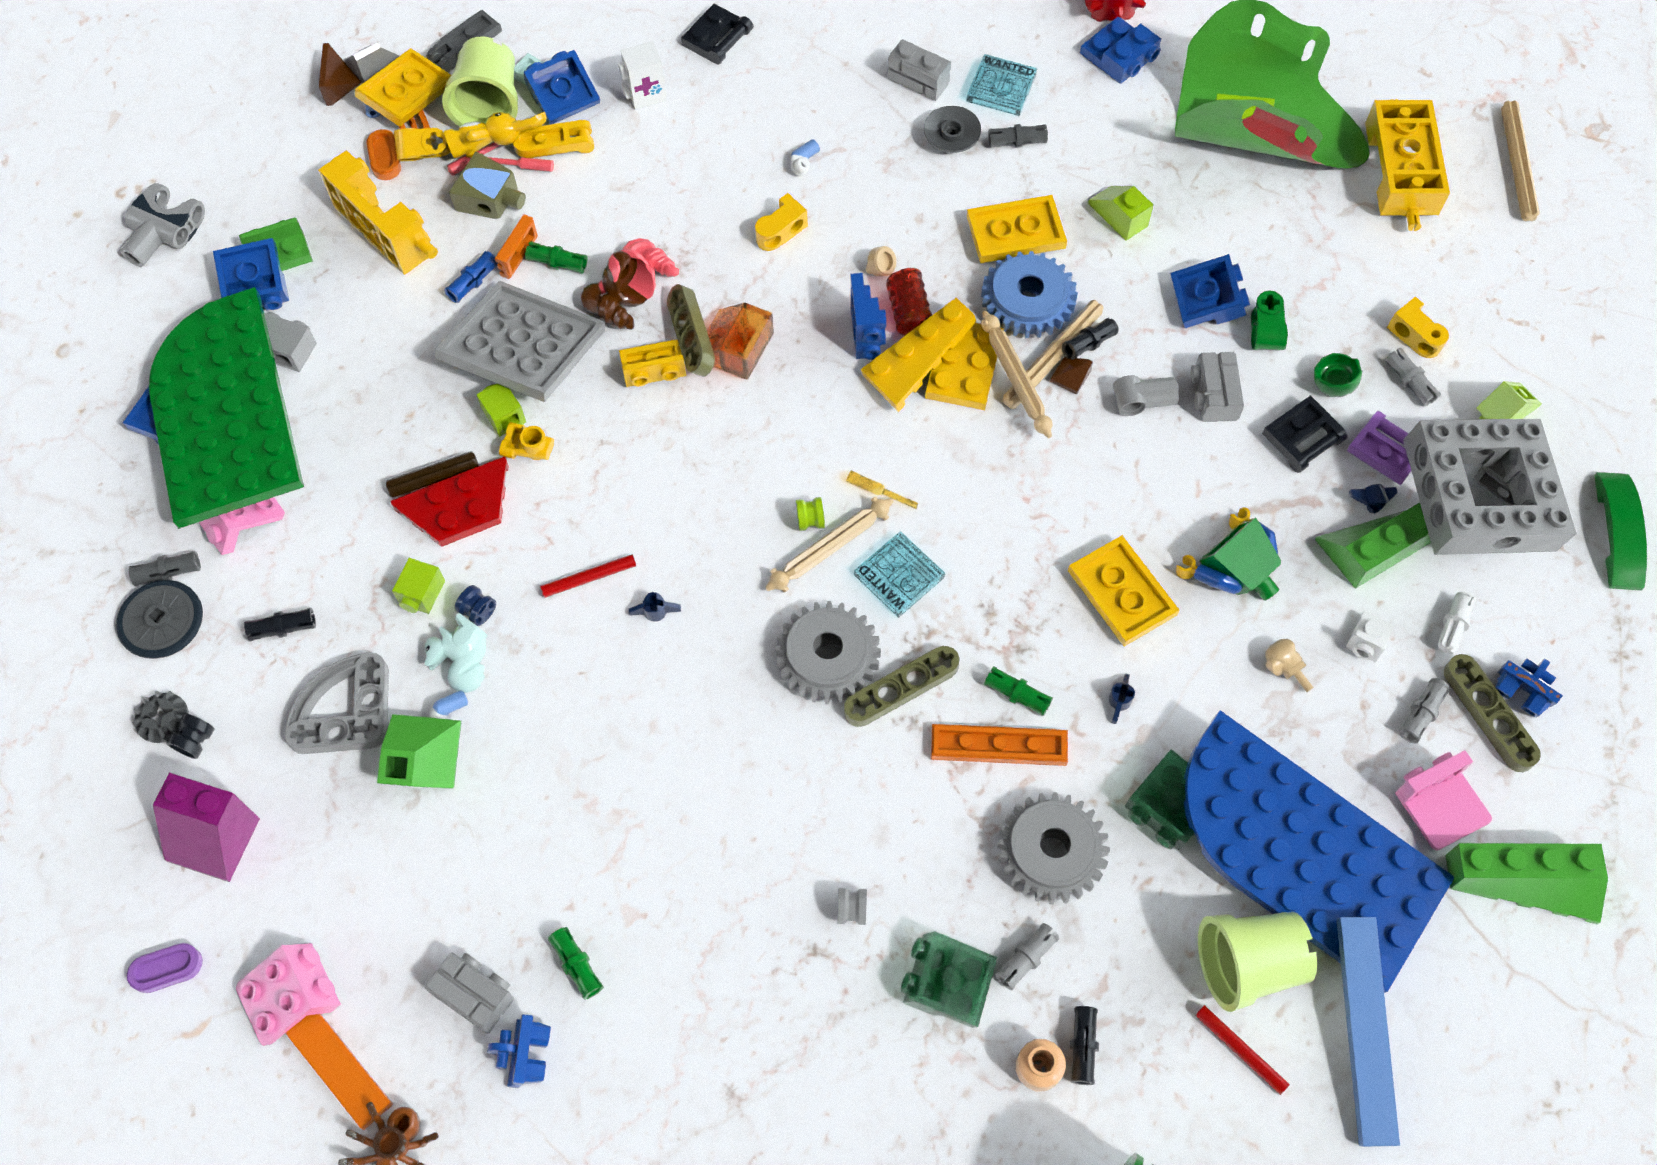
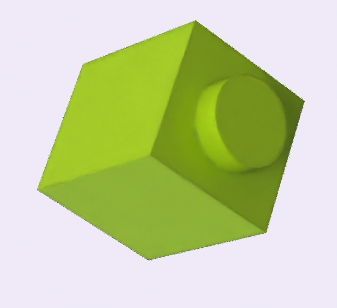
(500, 407)
(418, 586)

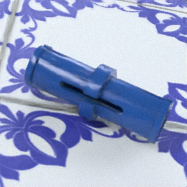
(471, 277)

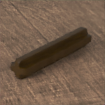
(431, 474)

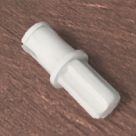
(1456, 622)

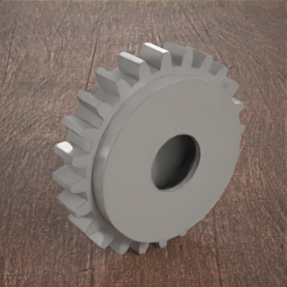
(833, 675)
(1047, 874)

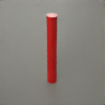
(588, 576)
(1245, 1052)

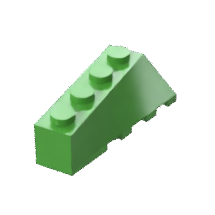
(1376, 545)
(1539, 875)

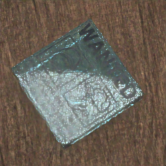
(1001, 84)
(899, 574)

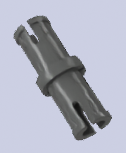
(1018, 135)
(164, 568)

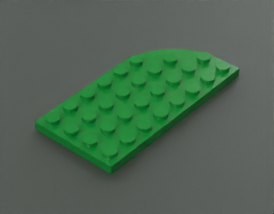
(221, 412)

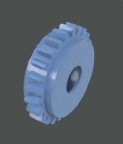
(1033, 274)

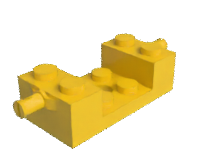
(1411, 181)
(394, 233)

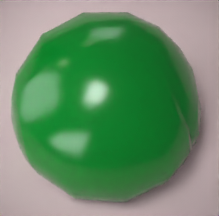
(1337, 374)

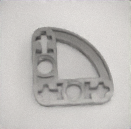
(361, 718)

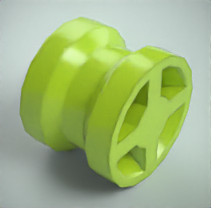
(810, 513)

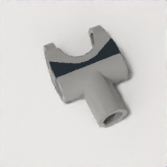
(158, 224)

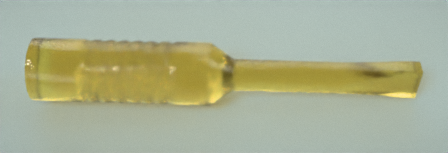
(877, 488)

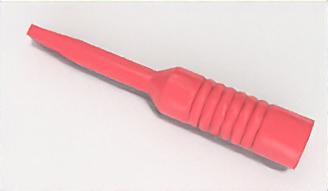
(528, 163)
(459, 165)

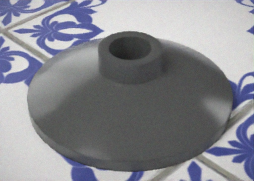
(952, 129)

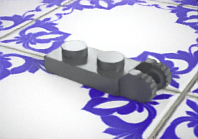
(478, 25)

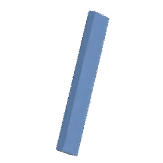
(1367, 1032)

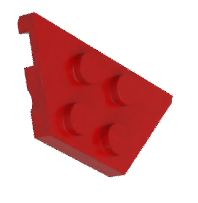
(458, 504)

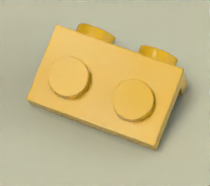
(652, 363)

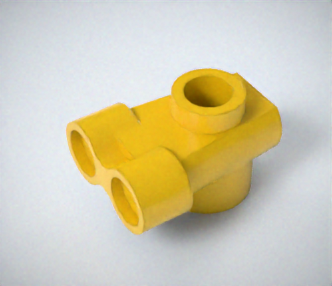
(526, 442)

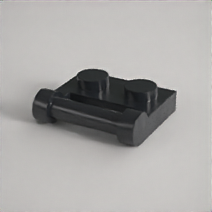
(711, 29)
(1299, 425)

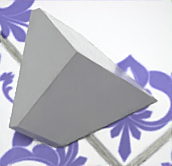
(369, 61)

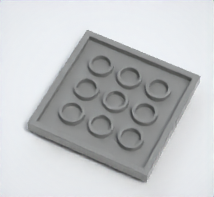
(520, 341)

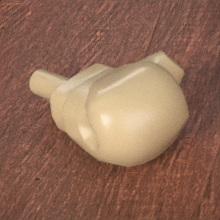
(1285, 660)

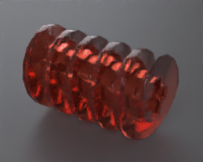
(908, 299)

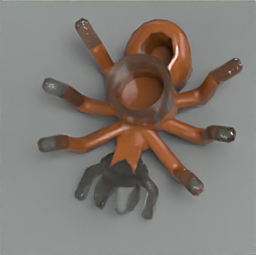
(393, 1141)

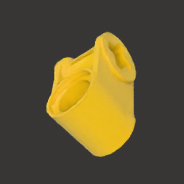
(416, 145)

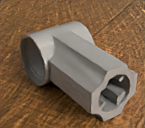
(1136, 395)

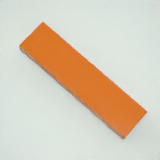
(999, 744)
(338, 1068)

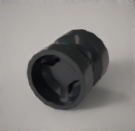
(192, 733)

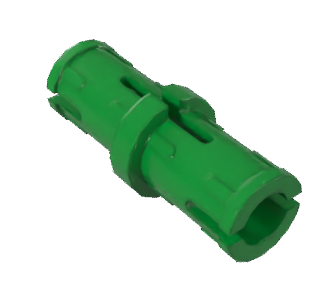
(556, 257)
(1018, 691)
(575, 963)

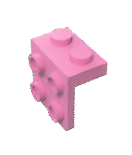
(225, 528)
(1443, 801)
(285, 991)

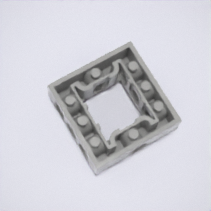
(1455, 525)

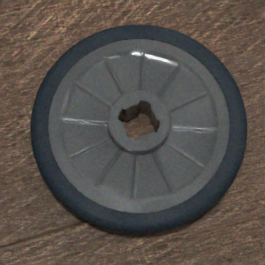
(174, 630)

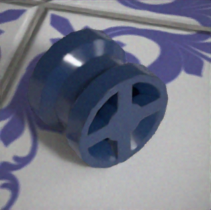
(475, 605)

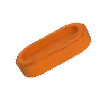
(383, 154)

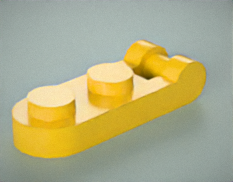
(555, 139)

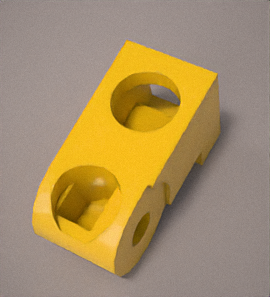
(781, 225)
(1418, 329)

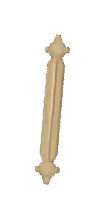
(1017, 374)
(829, 544)

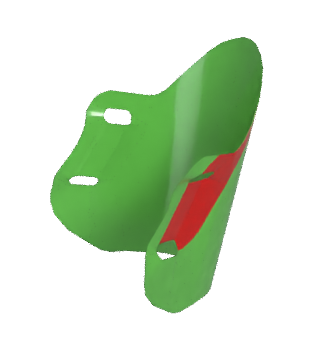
(1232, 61)

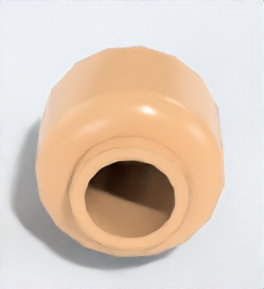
(1049, 1056)

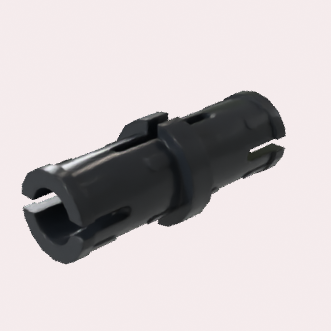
(1090, 338)
(280, 624)
(1084, 1069)

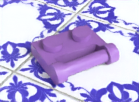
(1381, 451)

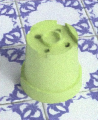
(481, 82)
(1254, 956)

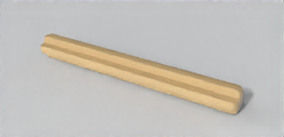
(1520, 161)
(1053, 352)

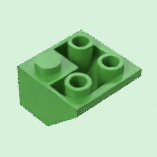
(420, 752)

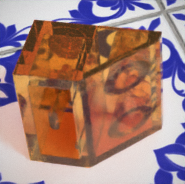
(740, 338)

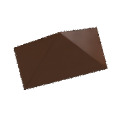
(335, 76)

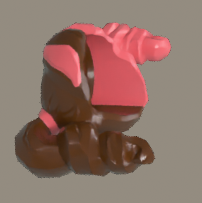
(627, 281)

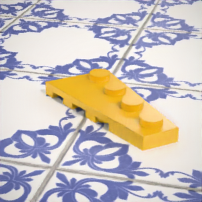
(911, 358)

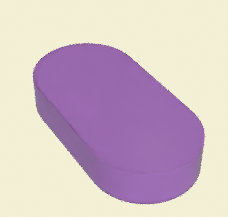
(164, 968)

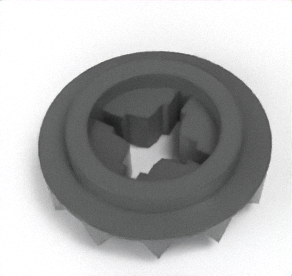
(149, 728)

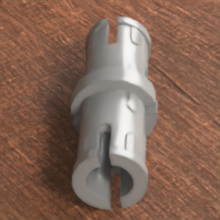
(1413, 377)
(1424, 710)
(1027, 956)

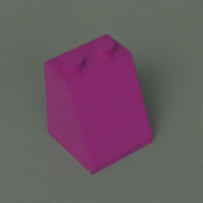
(202, 826)

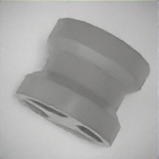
(852, 906)

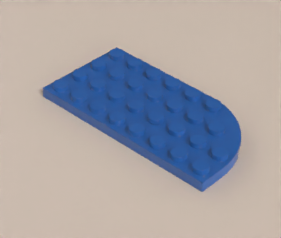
(1305, 846)

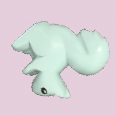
(465, 648)

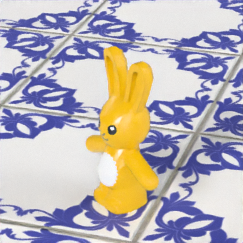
(499, 128)

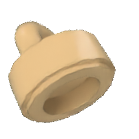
(881, 261)

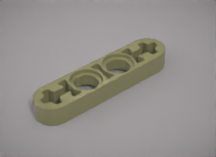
(690, 330)
(905, 690)
(1495, 710)

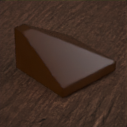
(1072, 373)

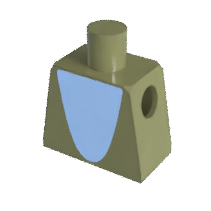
(486, 189)

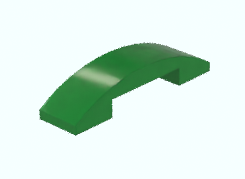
(1626, 530)

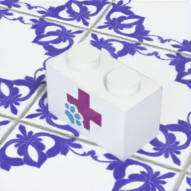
(643, 75)

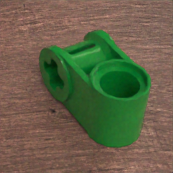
(1268, 322)

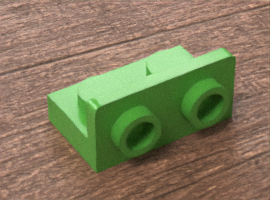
(289, 240)

